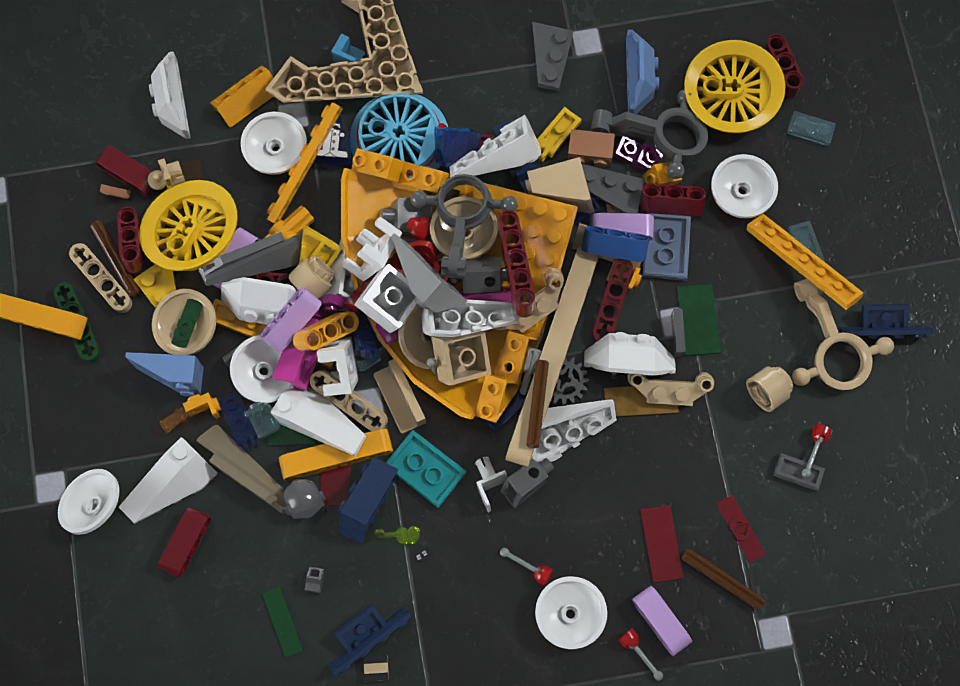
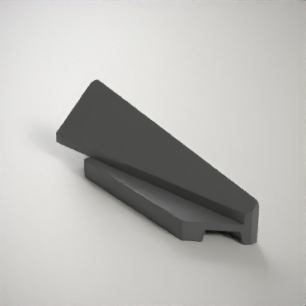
(254, 259)

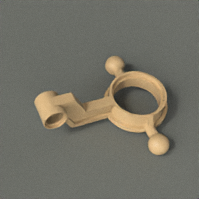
(810, 293)

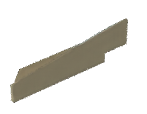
(241, 467)

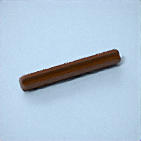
(114, 258)
(537, 404)
(723, 579)

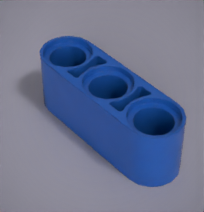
(615, 243)

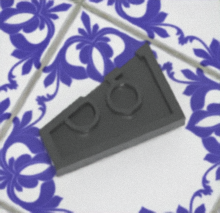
(614, 188)

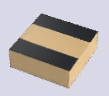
(376, 668)

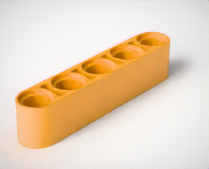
(42, 316)
(325, 457)

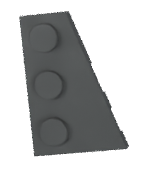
(551, 54)

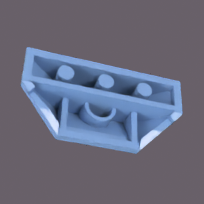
(640, 72)

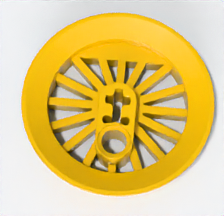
(770, 84)
(211, 209)

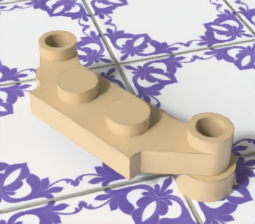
(545, 301)
(672, 391)

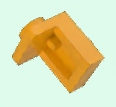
(658, 175)
(635, 277)
(198, 403)

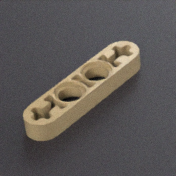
(98, 279)
(347, 402)

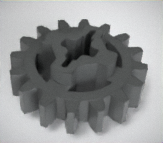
(572, 384)

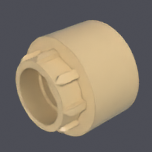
(312, 275)
(770, 387)

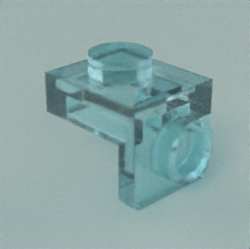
(262, 419)

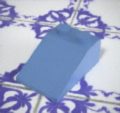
(178, 372)

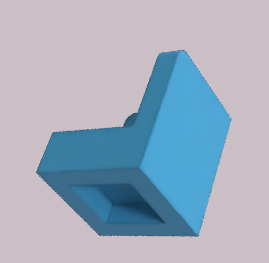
(345, 52)

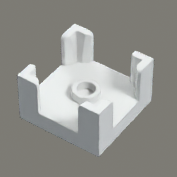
(374, 250)
(343, 353)

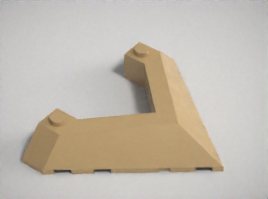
(383, 73)

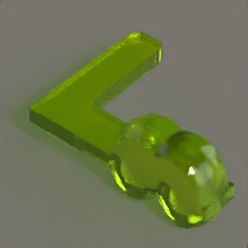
(403, 535)

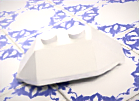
(168, 96)
(255, 299)
(630, 355)

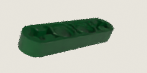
(81, 348)

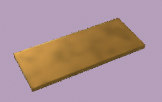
(631, 402)

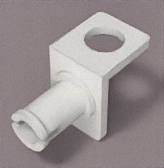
(490, 479)

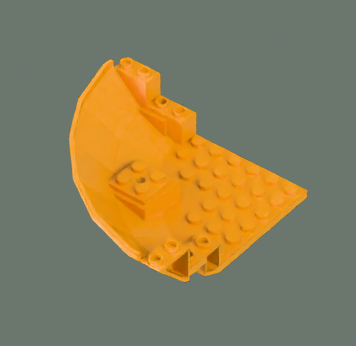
(545, 231)

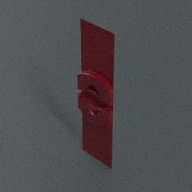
(741, 528)

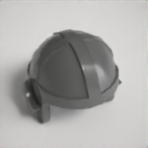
(303, 499)

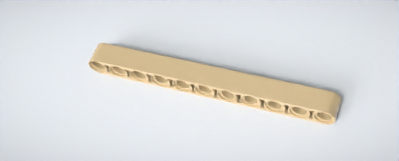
(555, 347)

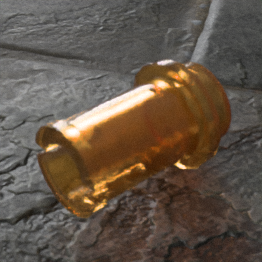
(174, 419)

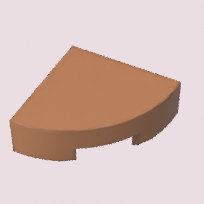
(114, 191)

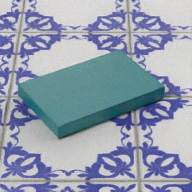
(426, 469)

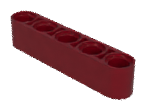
(516, 272)

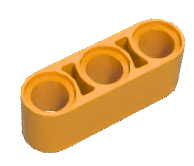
(317, 333)

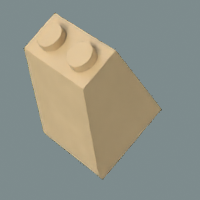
(561, 183)

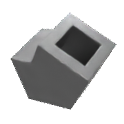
(314, 580)

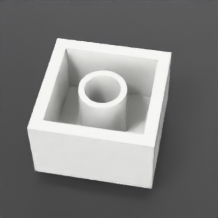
(387, 299)

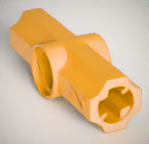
(293, 224)

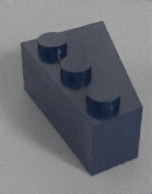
(366, 499)

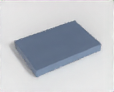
(669, 249)

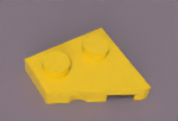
(318, 245)
(156, 283)

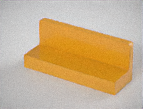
(244, 96)

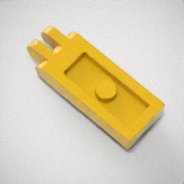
(557, 133)

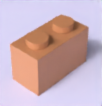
(591, 147)

